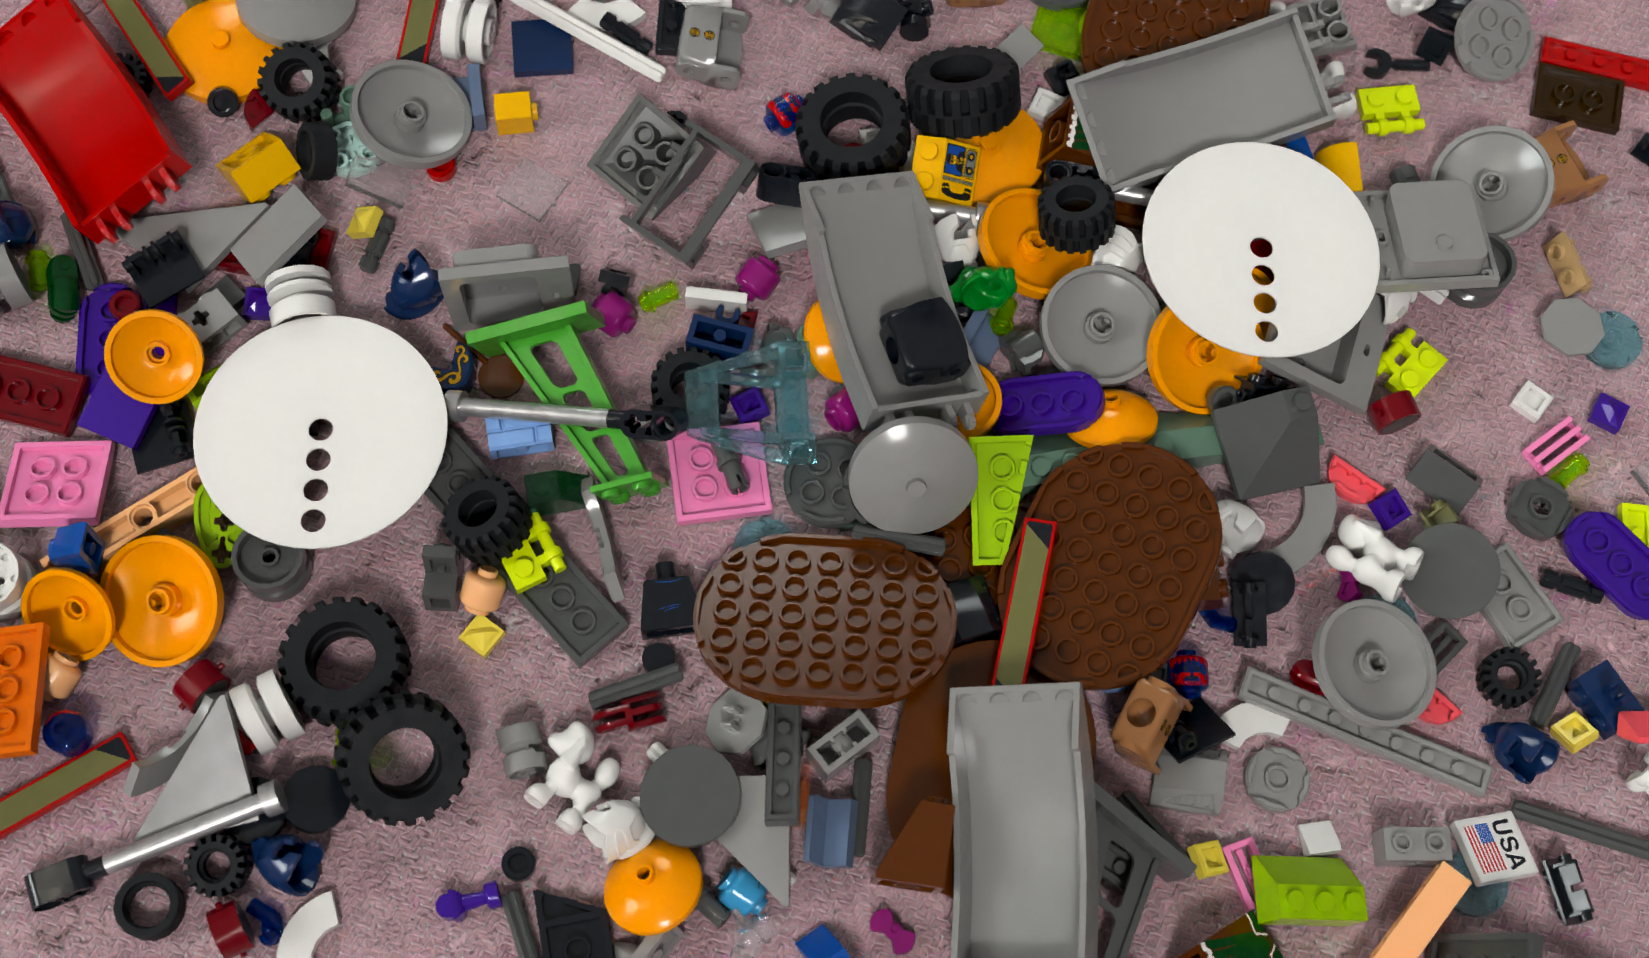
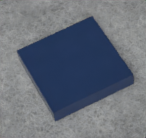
(540, 49)

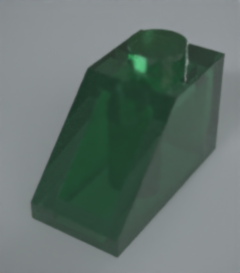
(554, 492)

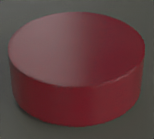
(124, 303)

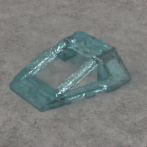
(790, 397)

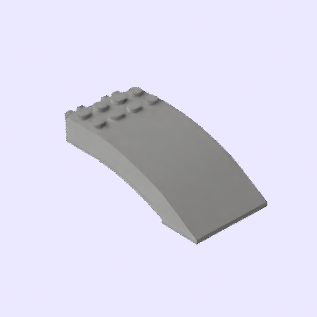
(1207, 93)
(872, 255)
(1023, 822)

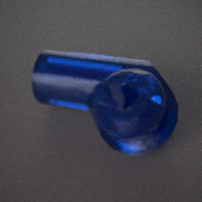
(270, 921)

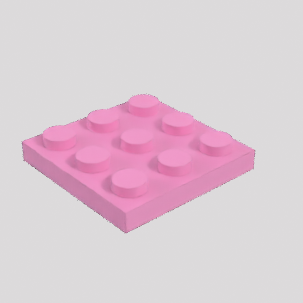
(56, 483)
(702, 490)

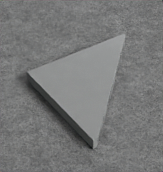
(205, 232)
(206, 778)
(757, 847)

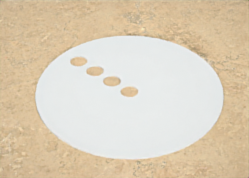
(1202, 258)
(258, 417)

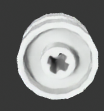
(468, 30)
(261, 714)

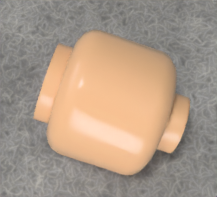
(482, 590)
(61, 675)

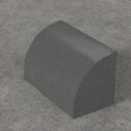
(1444, 478)

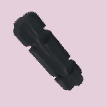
(625, 33)
(1571, 586)

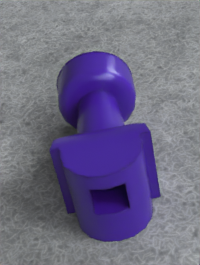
(455, 906)

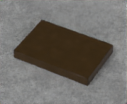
(1579, 96)

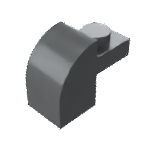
(442, 577)

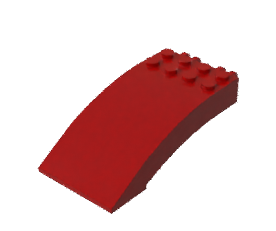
(84, 119)

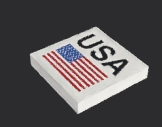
(1494, 848)

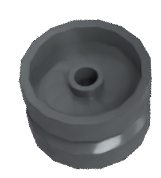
(1482, 297)
(270, 569)

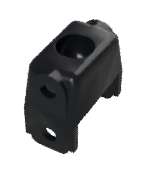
(924, 343)

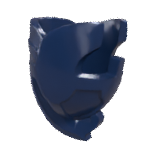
(17, 225)
(413, 290)
(1521, 749)
(288, 862)

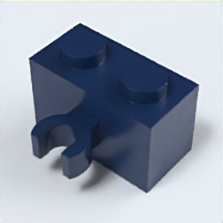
(720, 335)
(1601, 697)

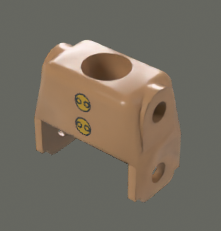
(1571, 177)
(1147, 722)

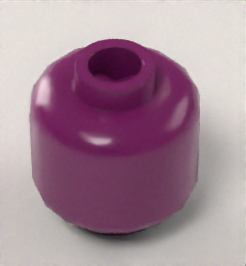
(758, 278)
(617, 313)
(840, 412)

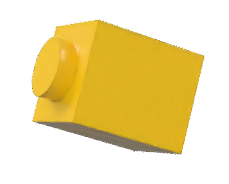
(515, 113)

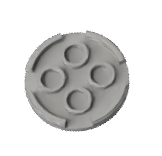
(1494, 39)

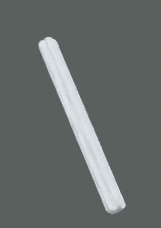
(595, 38)

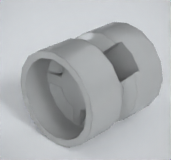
(522, 750)

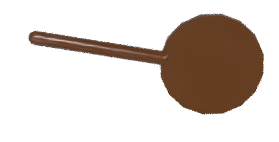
(497, 375)

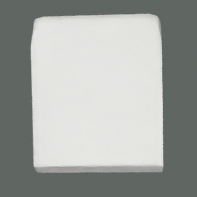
(1318, 839)

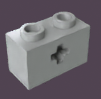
(222, 320)
(842, 745)
(1411, 846)

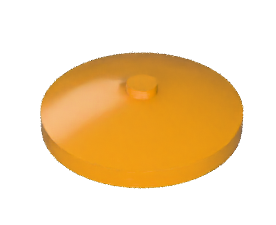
(217, 49)
(1007, 158)
(1012, 239)
(1189, 366)
(163, 600)

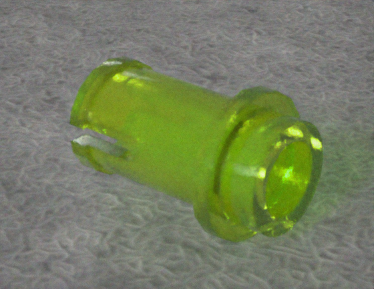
(37, 264)
(655, 298)
(1002, 321)
(1574, 467)

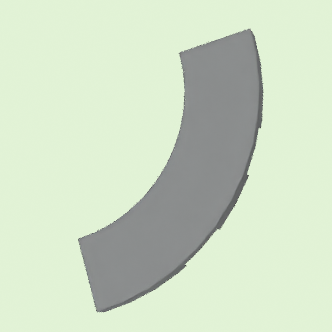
(1313, 527)
(607, 551)
(159, 767)

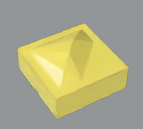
(364, 222)
(482, 635)
(1574, 732)
(1209, 859)

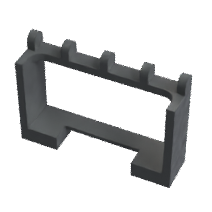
(738, 182)

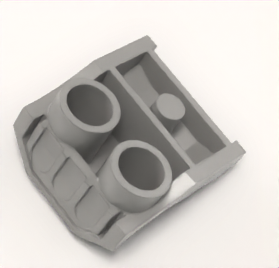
(1334, 20)
(1192, 785)

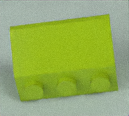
(1307, 892)

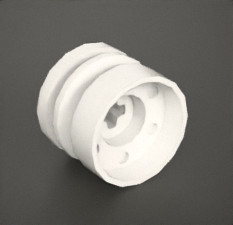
(299, 293)
(14, 576)

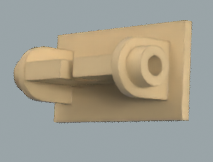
(1566, 266)

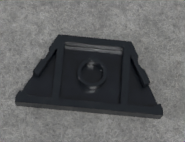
(572, 928)

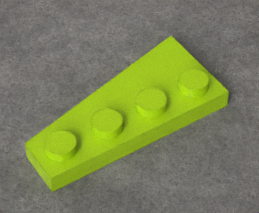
(995, 503)

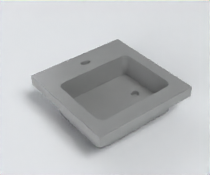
(1430, 237)
(503, 285)
(1344, 368)

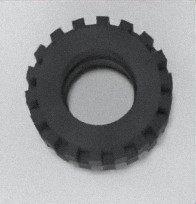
(283, 66)
(1076, 214)
(671, 373)
(498, 535)

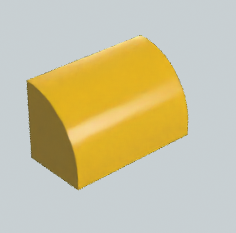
(1343, 162)

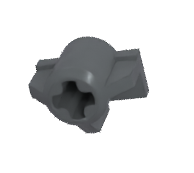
(1022, 349)

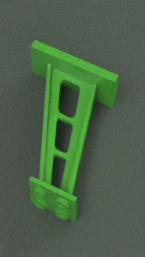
(563, 326)

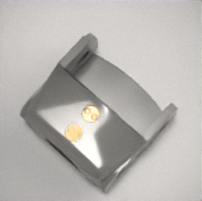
(711, 46)

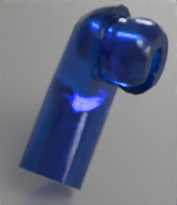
(1219, 621)

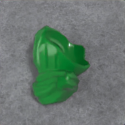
(984, 287)

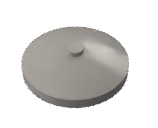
(296, 20)
(410, 114)
(1508, 173)
(1099, 323)
(913, 475)
(1374, 664)

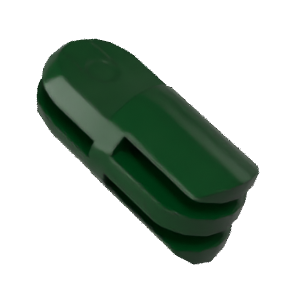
(63, 288)

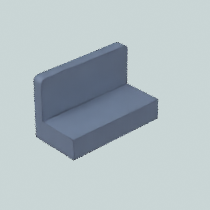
(473, 89)
(981, 338)
(830, 832)

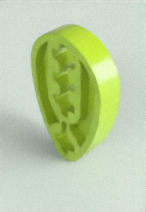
(209, 532)

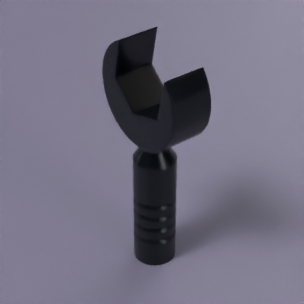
(1385, 63)

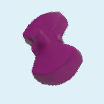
(1349, 588)
(883, 922)

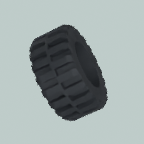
(963, 92)
(846, 100)
(323, 628)
(415, 798)

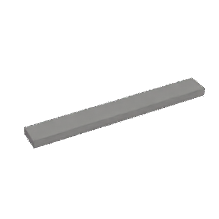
(1390, 744)

